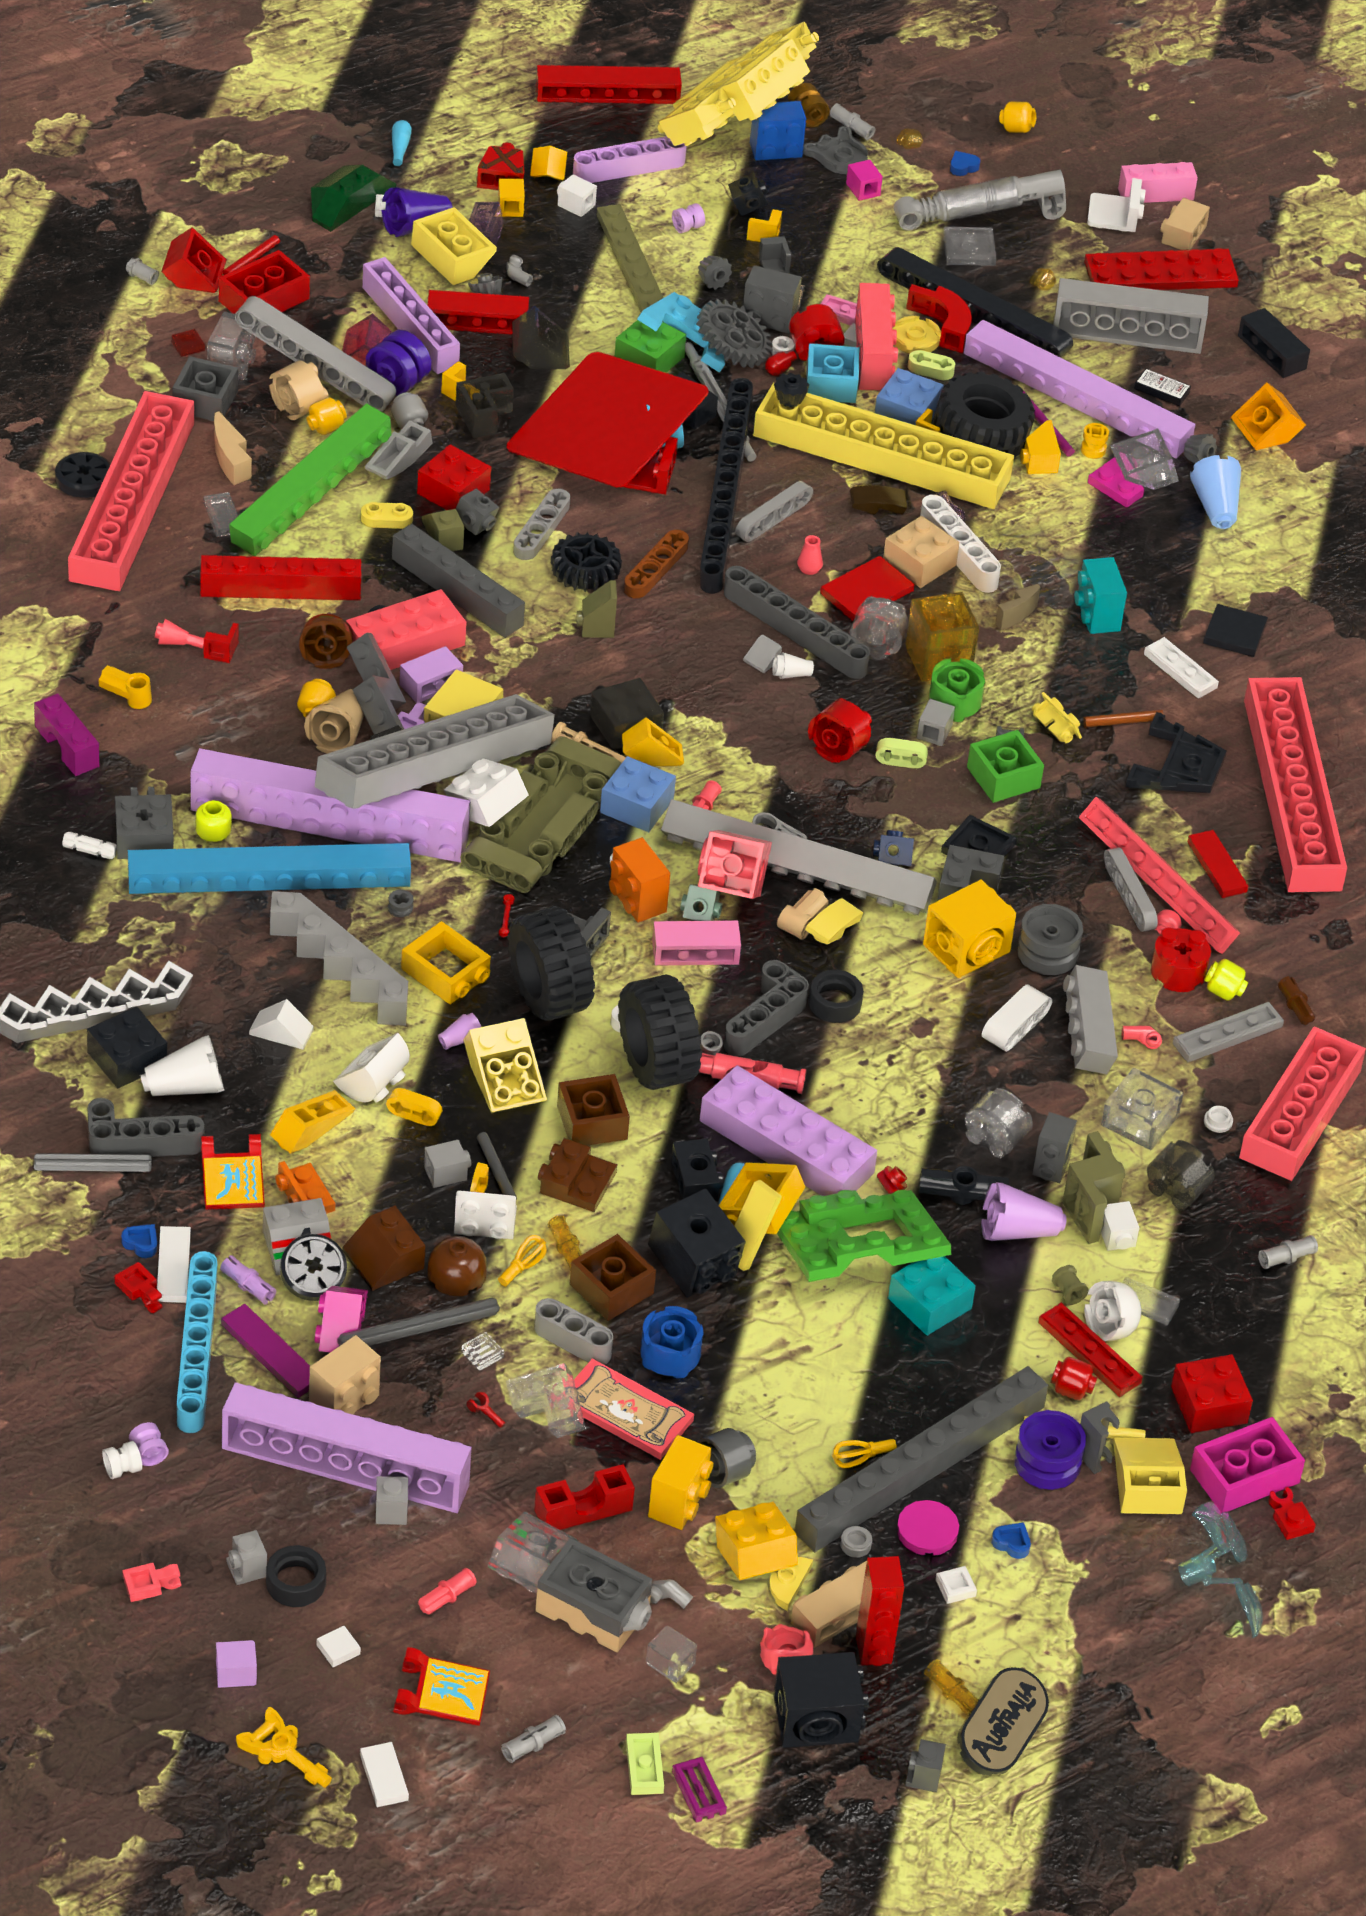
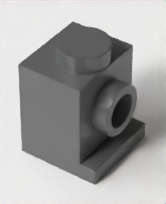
(926, 1766)

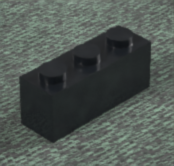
(1274, 342)

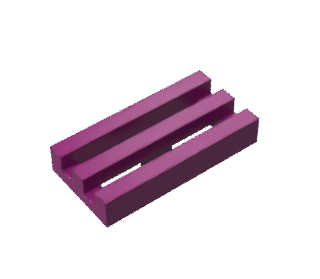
(707, 1809)

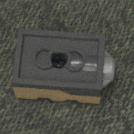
(595, 1595)

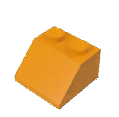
(1268, 419)

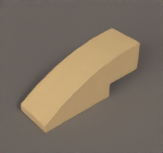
(231, 450)

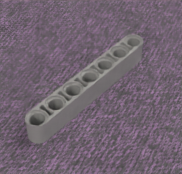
(304, 345)

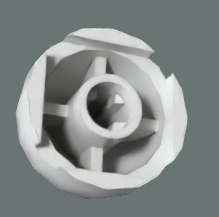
(1112, 1310)

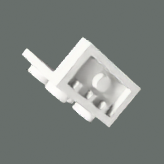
(485, 1215)

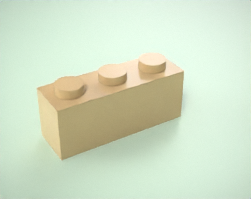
(830, 1607)

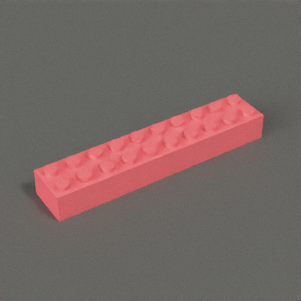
(131, 491)
(1295, 785)

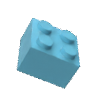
(833, 372)

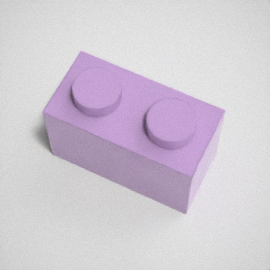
(428, 673)

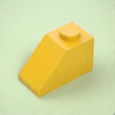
(1041, 450)
(652, 745)

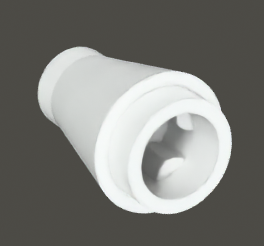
(791, 666)

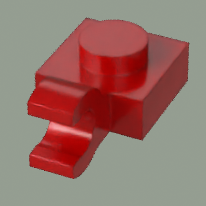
(139, 1282)

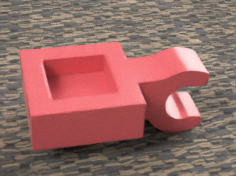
(146, 1582)

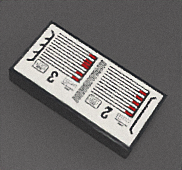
(1162, 387)

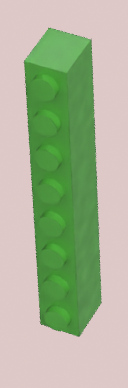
(310, 480)

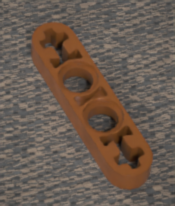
(651, 561)

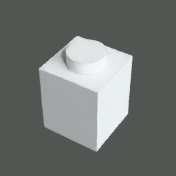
(576, 195)
(1119, 1226)

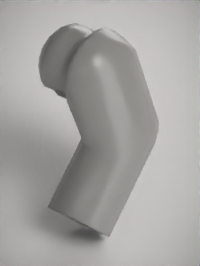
(515, 271)

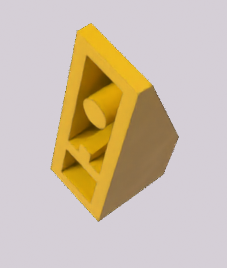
(310, 1120)

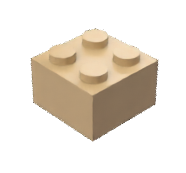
(921, 551)
(346, 1377)

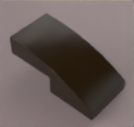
(872, 497)

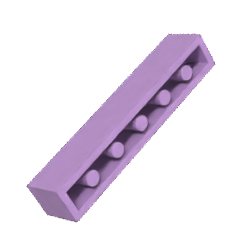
(410, 312)

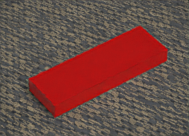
(1217, 863)

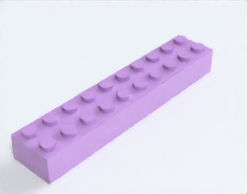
(289, 800)

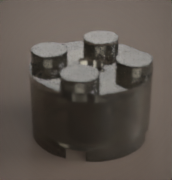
(1179, 1174)

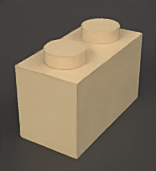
(1184, 224)

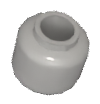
(409, 407)

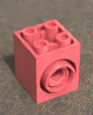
(733, 863)

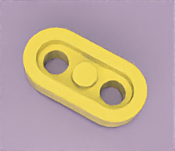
(386, 515)

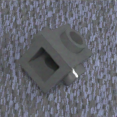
(477, 511)

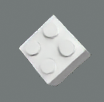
(491, 790)

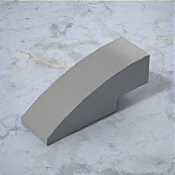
(400, 451)

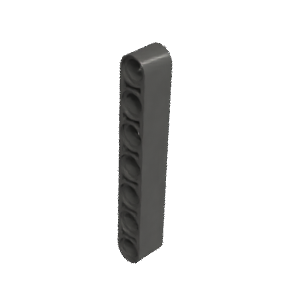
(796, 622)

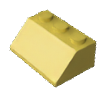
(452, 245)

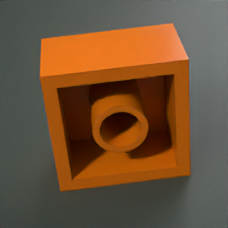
(639, 880)

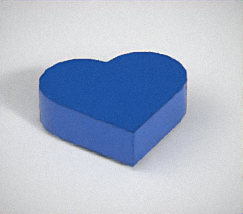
(964, 163)
(140, 1239)
(1012, 1539)

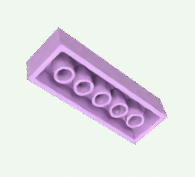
(787, 1133)

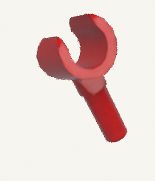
(485, 1408)

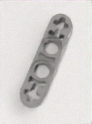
(774, 511)
(545, 525)
(1130, 889)

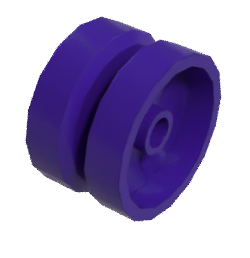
(400, 360)
(1050, 1449)

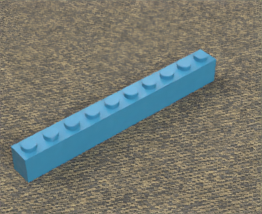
(269, 868)

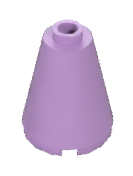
(1019, 1215)

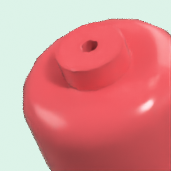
(1166, 919)

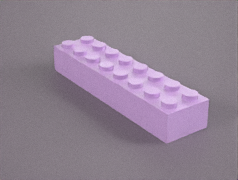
(344, 1446)

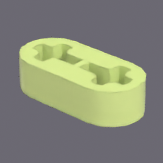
(931, 365)
(901, 753)

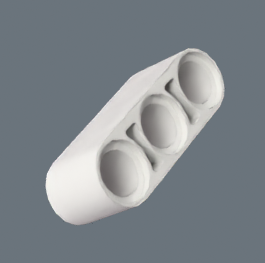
(1016, 1017)

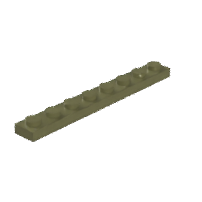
(629, 255)

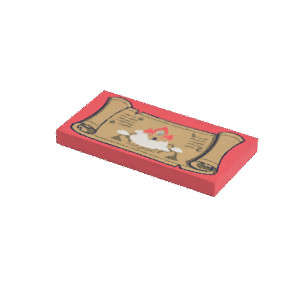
(630, 1409)

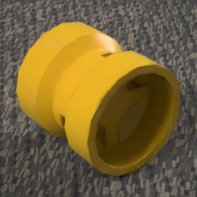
(1095, 440)

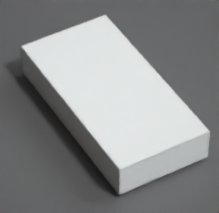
(384, 1774)

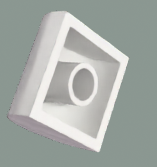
(373, 1069)

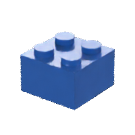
(779, 132)

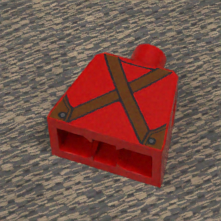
(500, 163)

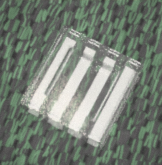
(482, 1351)

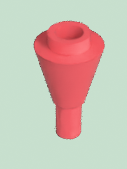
(171, 634)

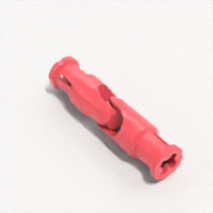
(774, 1074)

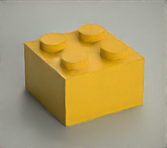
(680, 1483)
(756, 1540)

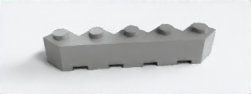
(342, 954)
(95, 1003)

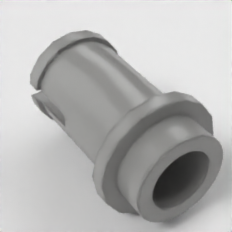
(137, 268)

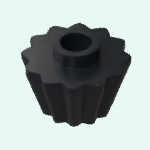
(791, 389)

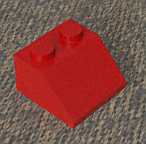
(193, 263)

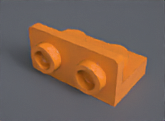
(303, 1184)

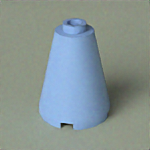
(1218, 488)

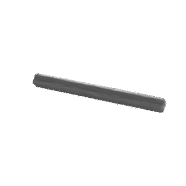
(424, 1322)

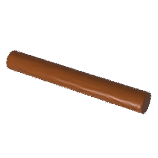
(1121, 718)

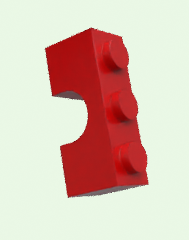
(606, 1496)

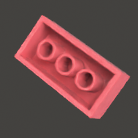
(875, 335)
(412, 627)

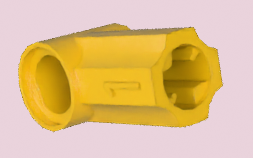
(133, 687)

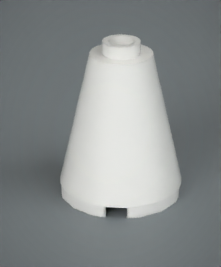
(185, 1071)

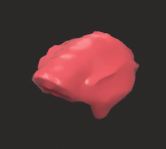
(784, 1642)

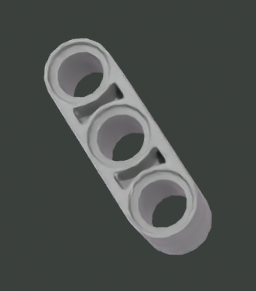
(573, 1331)

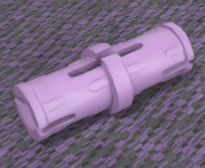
(248, 1279)

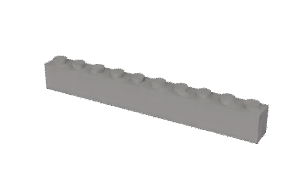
(809, 859)

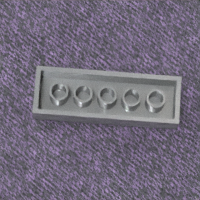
(1131, 315)

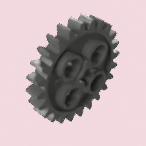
(734, 333)

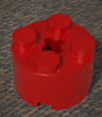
(815, 326)
(840, 730)
(1181, 959)

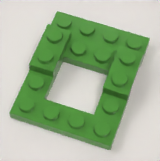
(825, 1250)

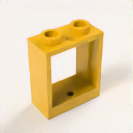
(435, 940)
(784, 1180)

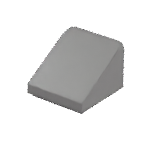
(762, 653)

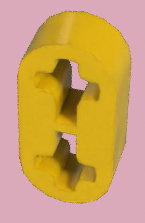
(414, 1107)

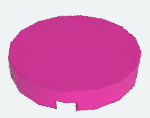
(927, 1527)

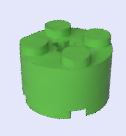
(958, 685)

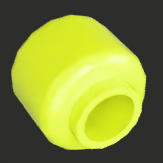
(213, 821)
(1226, 979)

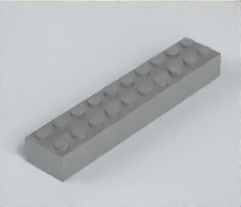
(433, 751)

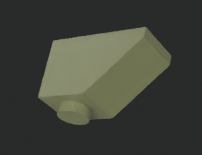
(445, 528)
(599, 612)

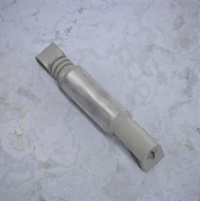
(988, 195)

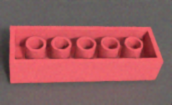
(1302, 1103)

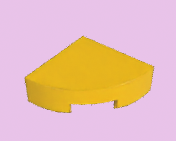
(480, 1178)

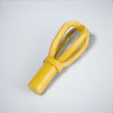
(517, 1265)
(870, 1449)

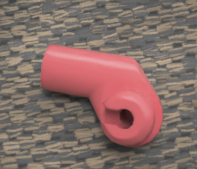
(1144, 1034)

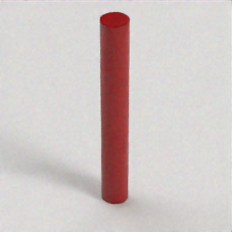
(254, 254)

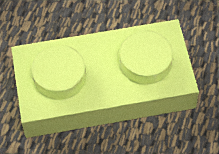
(644, 1763)

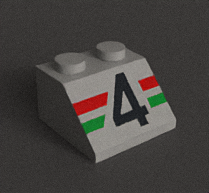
(290, 1221)

